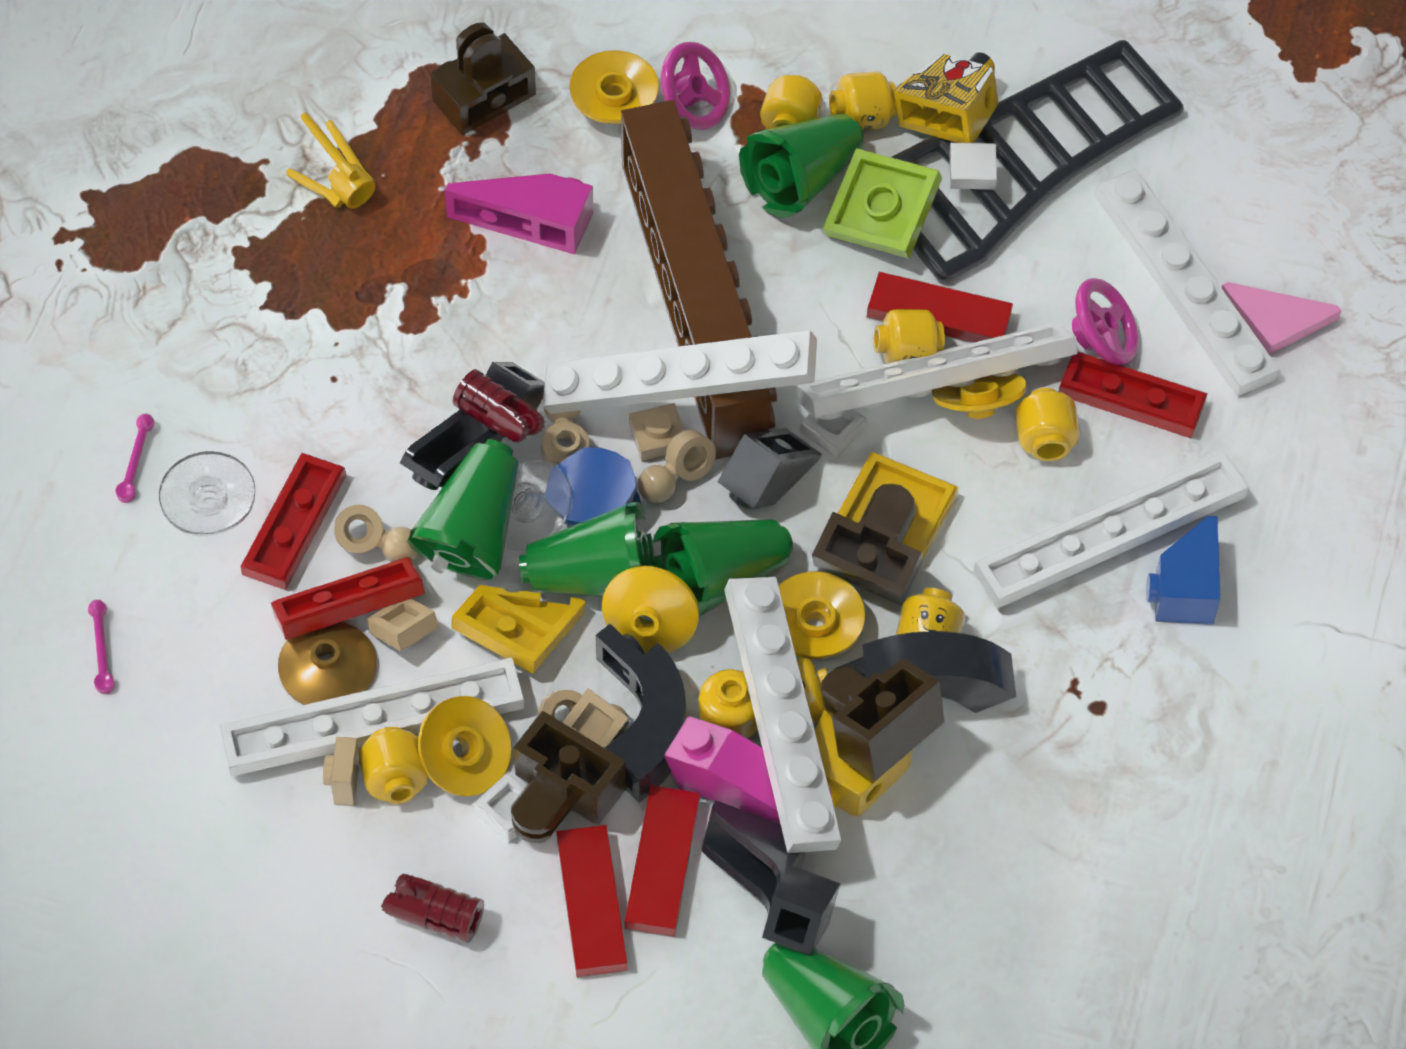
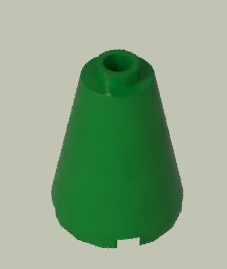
(798, 160)
(471, 513)
(717, 551)
(588, 553)
(831, 999)

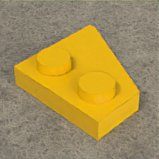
(516, 623)

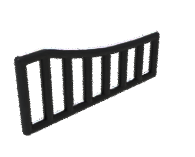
(1067, 166)

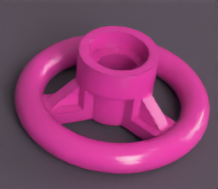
(691, 86)
(1098, 326)

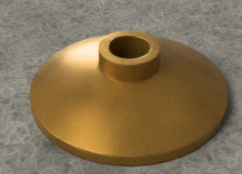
(316, 680)

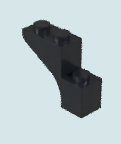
(444, 447)
(757, 858)

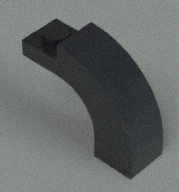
(967, 666)
(662, 701)

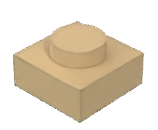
(654, 430)
(402, 623)
(596, 719)
(342, 771)

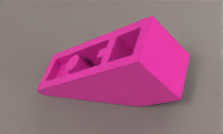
(529, 207)
(722, 767)

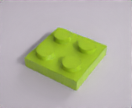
(882, 203)

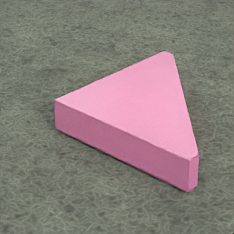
(1279, 317)

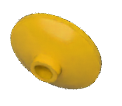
(612, 74)
(982, 396)
(654, 594)
(824, 599)
(483, 742)

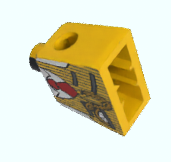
(949, 97)

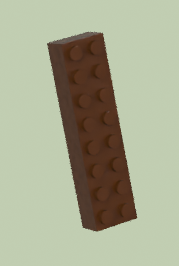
(690, 258)

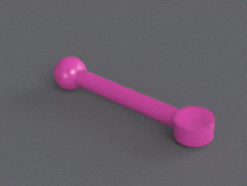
(125, 490)
(103, 681)

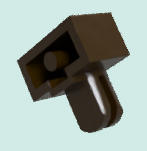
(483, 80)
(873, 549)
(882, 715)
(562, 775)

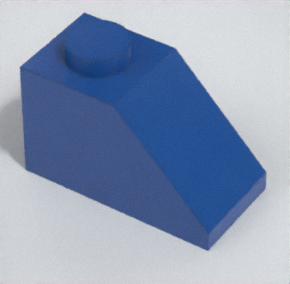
(1188, 577)

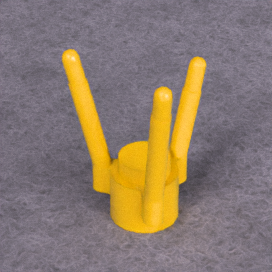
(348, 178)

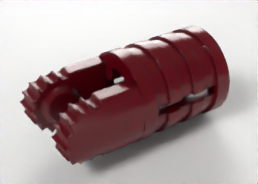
(497, 407)
(434, 907)

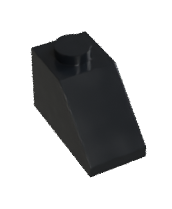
(766, 467)

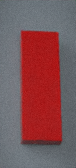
(961, 313)
(1133, 394)
(293, 521)
(347, 598)
(662, 861)
(591, 901)

